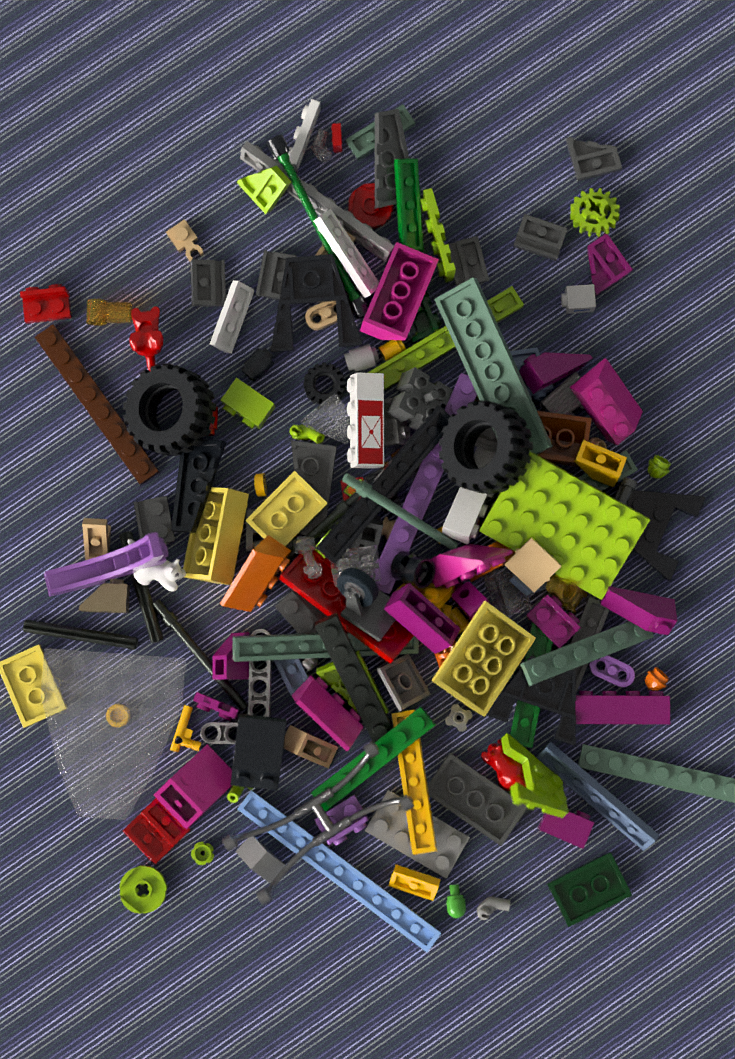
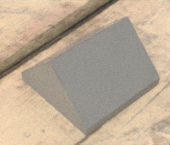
(403, 682)

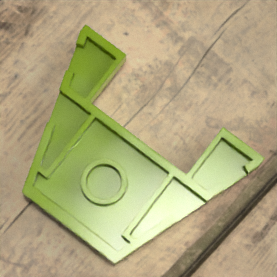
(542, 786)

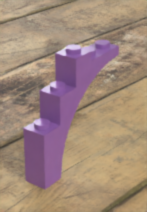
(95, 571)

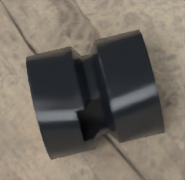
(413, 569)

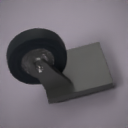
(364, 603)

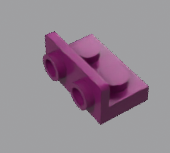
(553, 620)

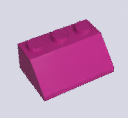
(608, 402)
(328, 711)

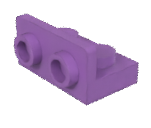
(340, 811)

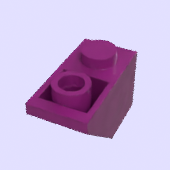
(223, 665)

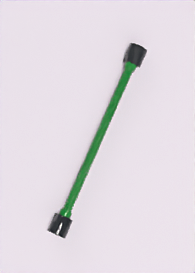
(280, 151)

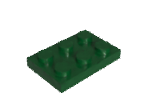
(589, 889)

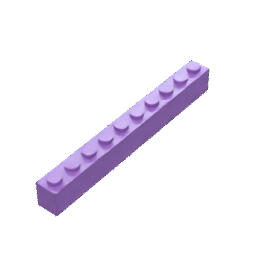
(420, 491)

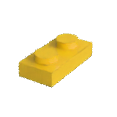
(414, 882)

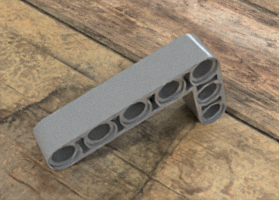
(253, 699)

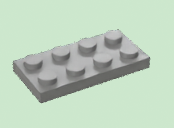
(391, 827)

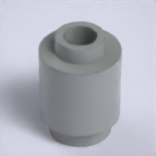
(361, 358)

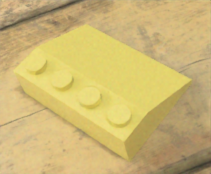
(483, 659)

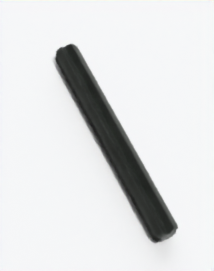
(145, 600)
(80, 634)

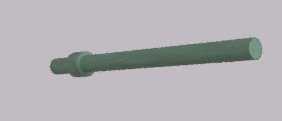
(365, 490)

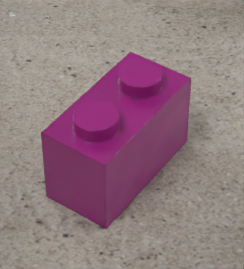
(571, 828)

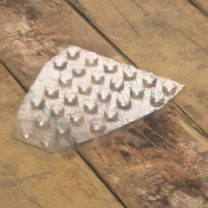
(109, 723)

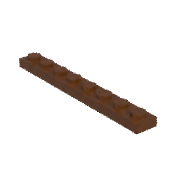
(96, 404)

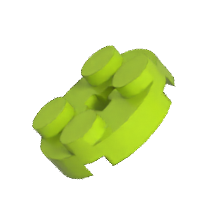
(129, 890)

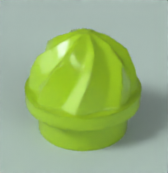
(658, 467)

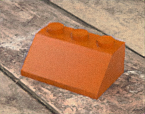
(257, 575)

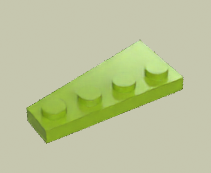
(438, 246)

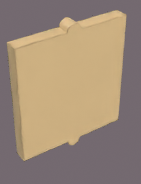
(532, 564)

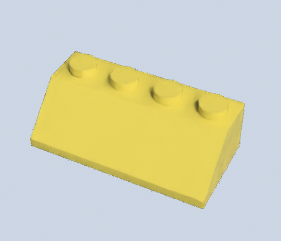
(215, 545)

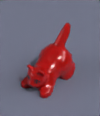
(147, 337)
(507, 769)

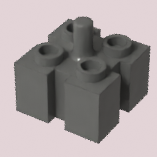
(417, 397)

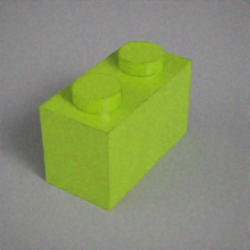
(248, 404)

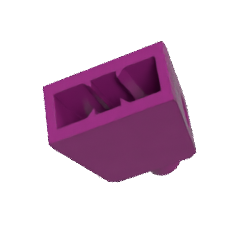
(468, 599)

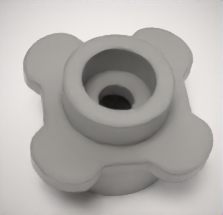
(452, 718)

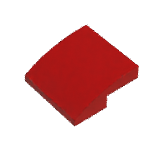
(155, 831)

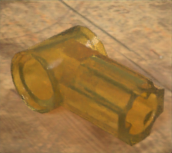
(103, 312)

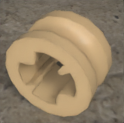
(387, 527)

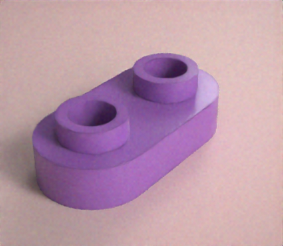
(611, 671)

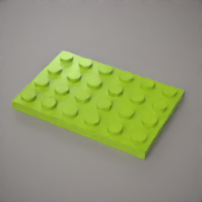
(570, 520)

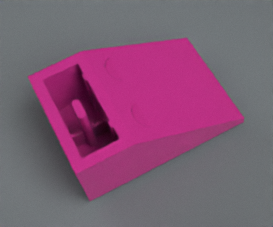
(464, 561)
(195, 786)

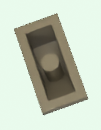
(108, 598)

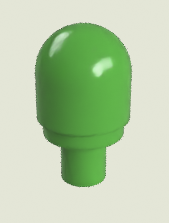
(455, 902)

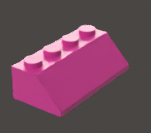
(399, 294)

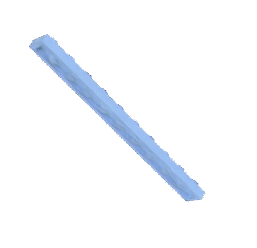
(342, 873)

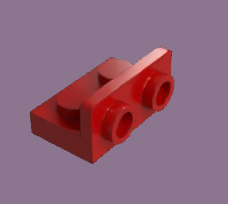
(46, 304)

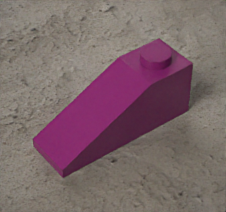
(550, 368)
(645, 610)

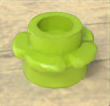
(196, 853)

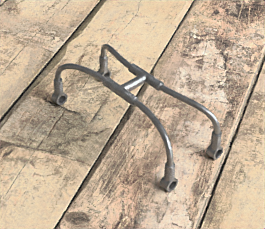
(314, 804)

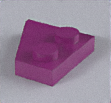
(606, 264)
(207, 703)

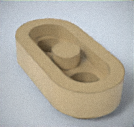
(325, 311)

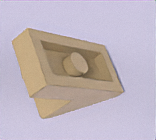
(96, 537)

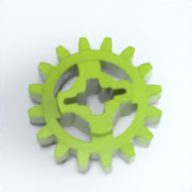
(594, 213)

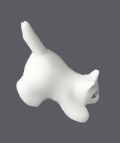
(164, 573)

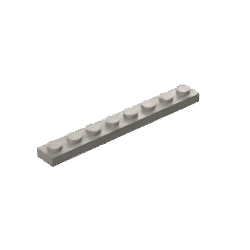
(364, 233)

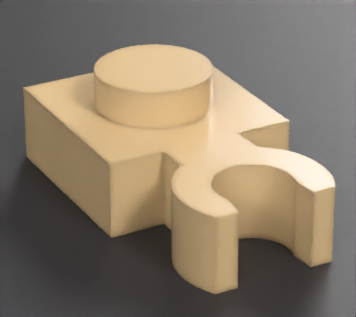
(184, 238)

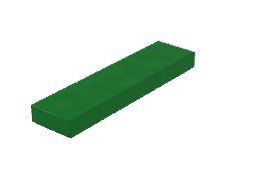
(408, 203)

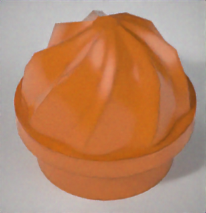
(656, 679)

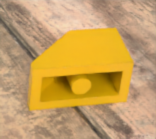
(600, 463)

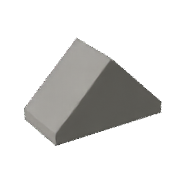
(260, 859)

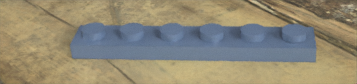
(597, 796)

